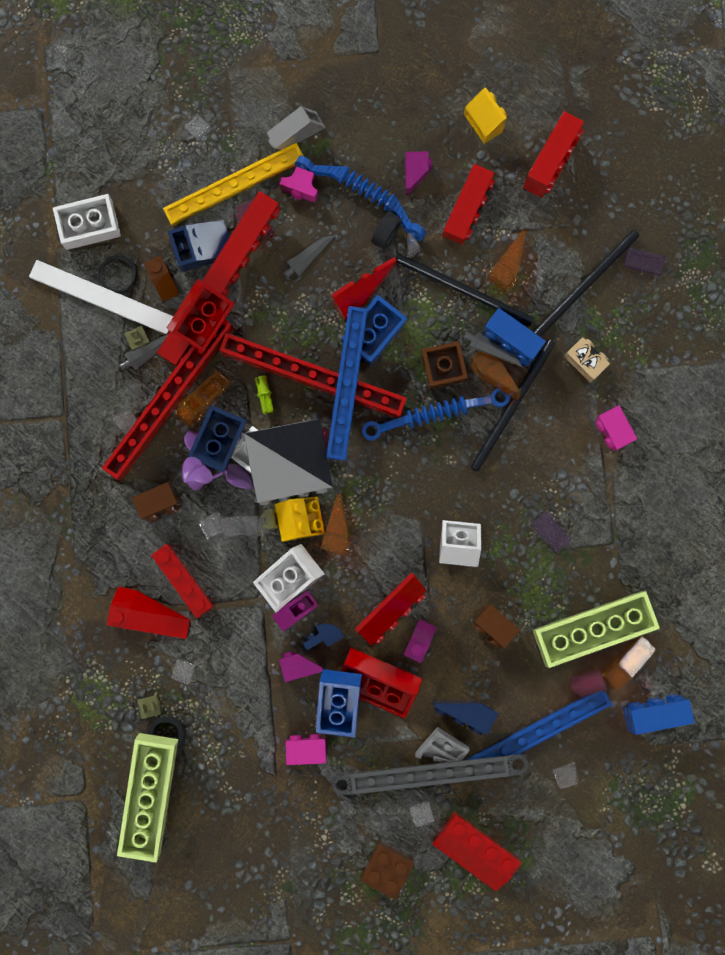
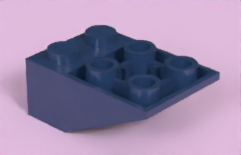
(198, 243)
(470, 712)

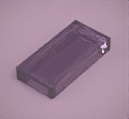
(644, 261)
(551, 532)

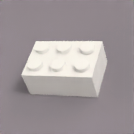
(86, 222)

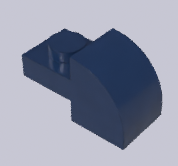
(327, 632)

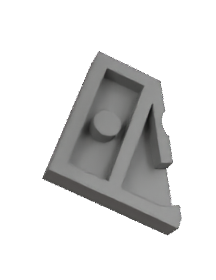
(442, 747)

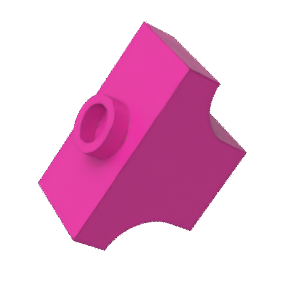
(300, 185)

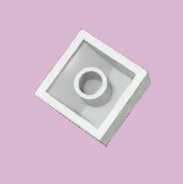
(460, 543)

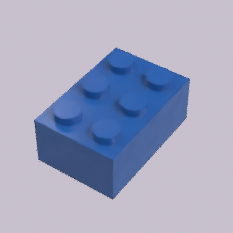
(381, 328)
(513, 337)
(338, 703)
(658, 714)

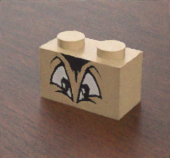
(587, 359)

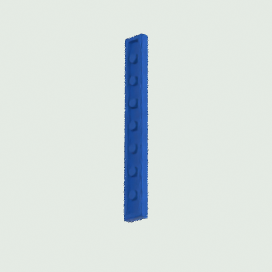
(347, 383)
(547, 726)

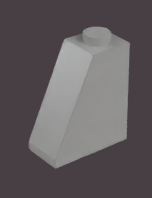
(295, 128)

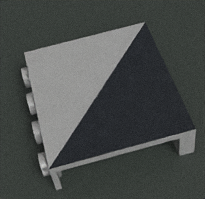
(288, 461)

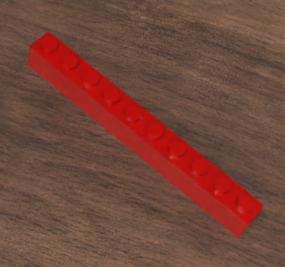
(229, 262)
(308, 374)
(163, 405)

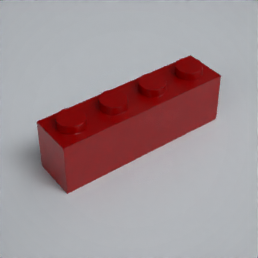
(468, 203)
(182, 581)

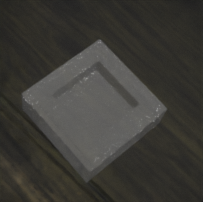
(197, 127)
(422, 814)

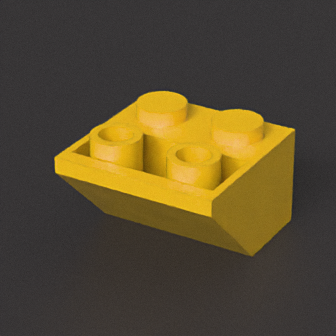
(485, 115)
(299, 518)

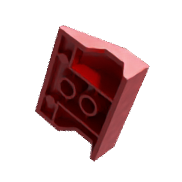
(394, 606)

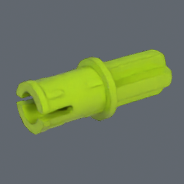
(264, 394)

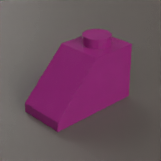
(416, 169)
(295, 611)
(419, 641)
(297, 666)

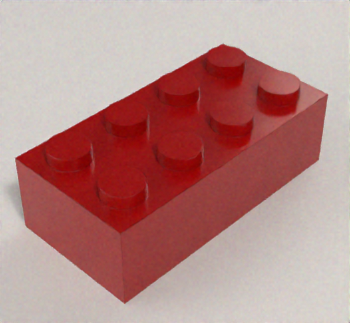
(554, 155)

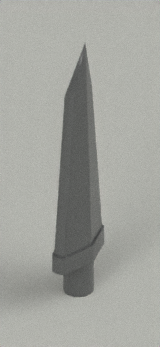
(305, 258)
(487, 346)
(142, 354)

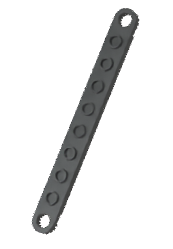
(430, 774)

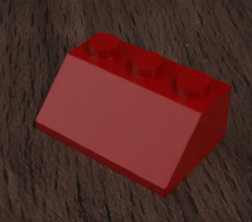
(200, 315)

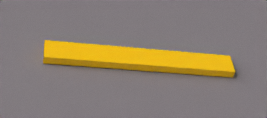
(232, 184)

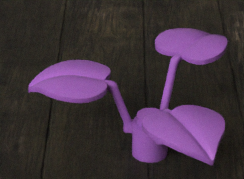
(197, 474)

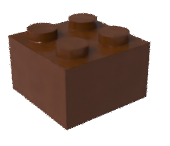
(444, 365)
(157, 502)
(496, 626)
(387, 870)

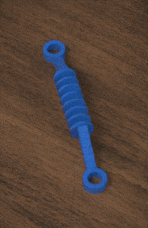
(342, 173)
(410, 419)

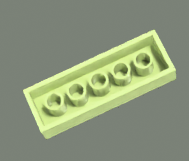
(596, 629)
(147, 797)

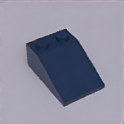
(217, 438)

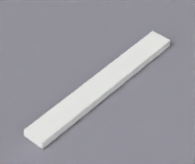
(101, 297)

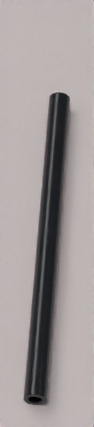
(586, 283)
(464, 289)
(512, 406)

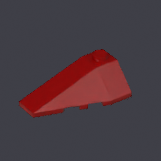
(360, 293)
(139, 612)

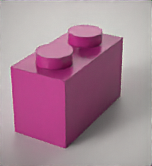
(615, 429)
(305, 750)

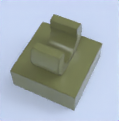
(137, 338)
(271, 518)
(149, 706)

